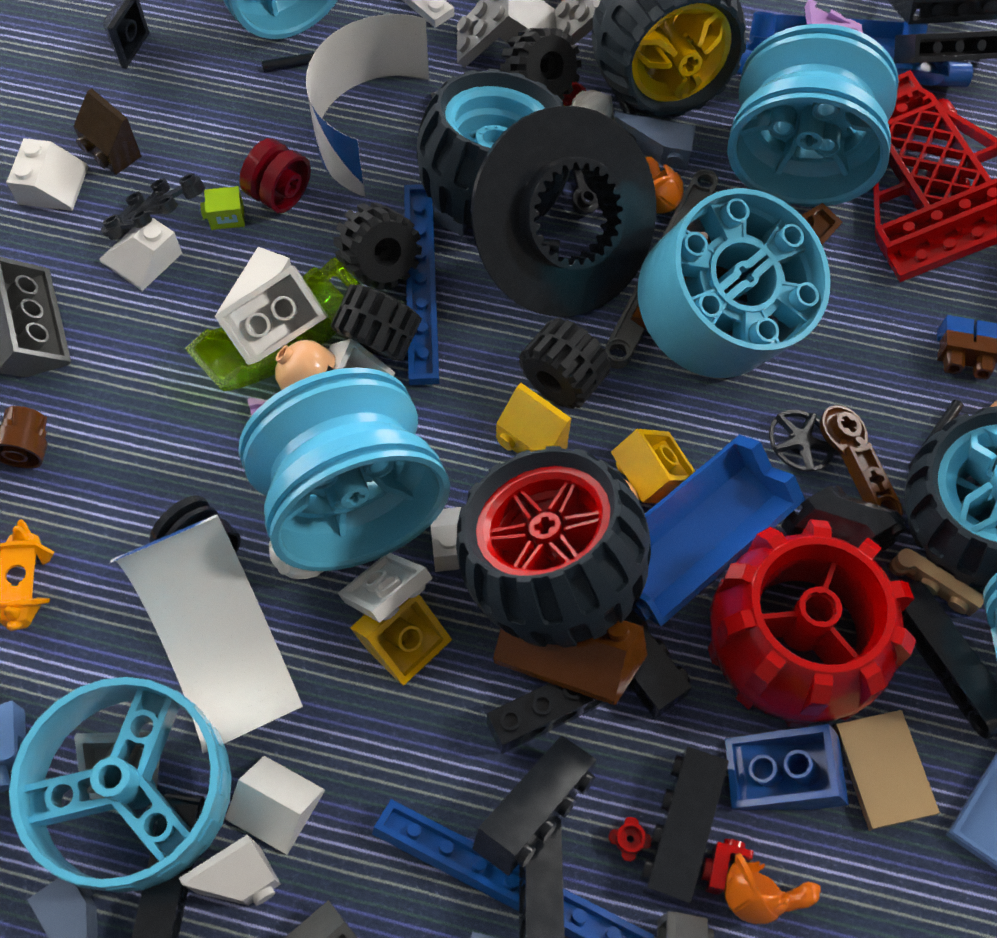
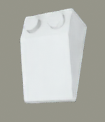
(271, 315)

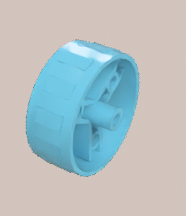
(38, 801)

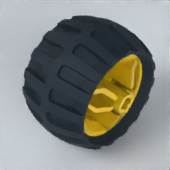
(668, 51)

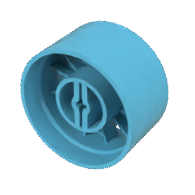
(777, 267)

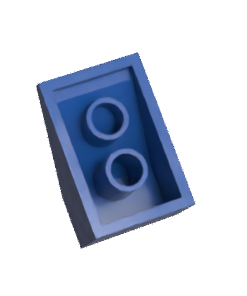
(786, 770)

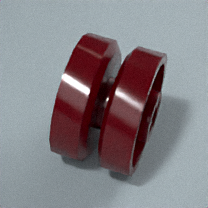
(275, 175)

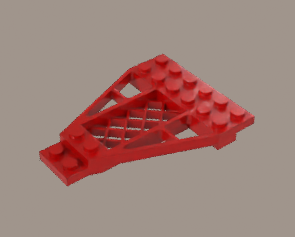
(941, 226)

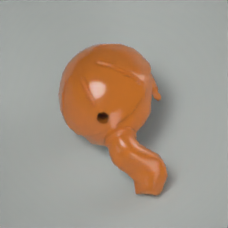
(667, 186)
(758, 898)

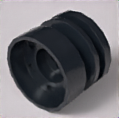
(186, 513)

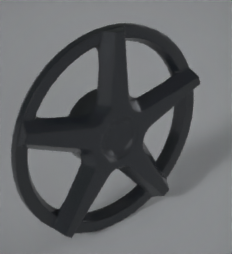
(800, 440)

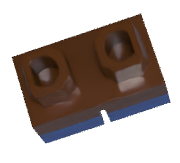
(967, 345)

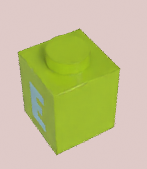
(223, 208)

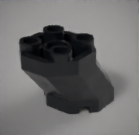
(848, 517)

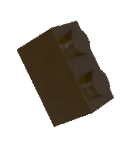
(105, 134)

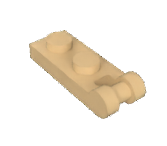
(938, 581)

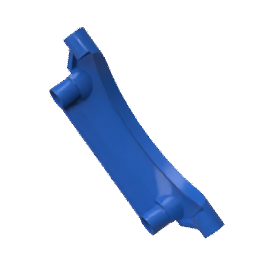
(927, 73)

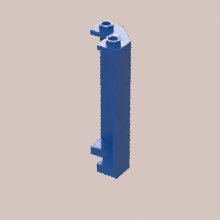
(711, 524)

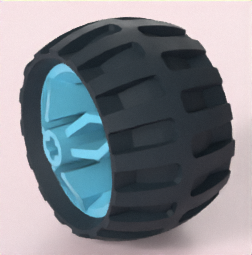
(944, 504)

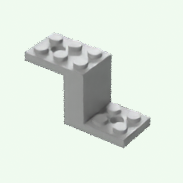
(507, 17)

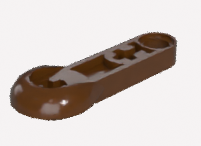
(849, 436)

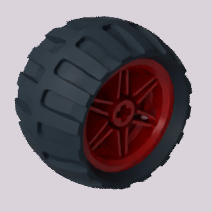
(553, 546)

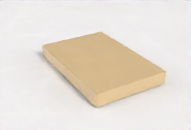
(886, 770)

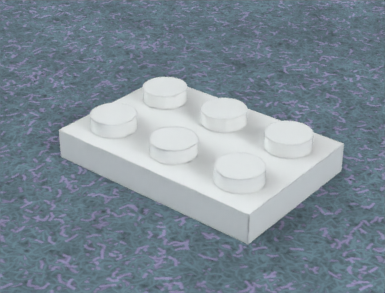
(385, 587)

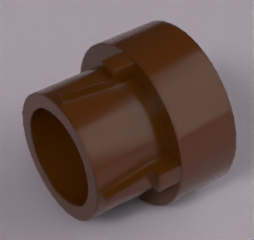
(23, 437)

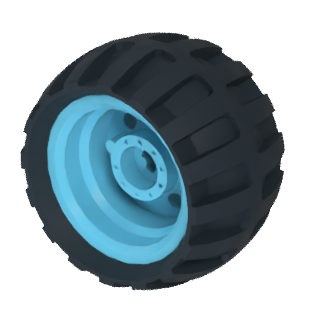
(463, 126)

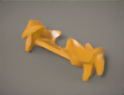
(17, 602)

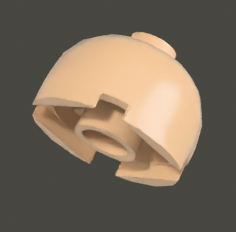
(301, 361)

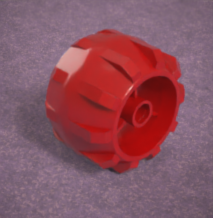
(774, 677)

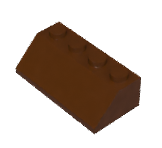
(592, 668)

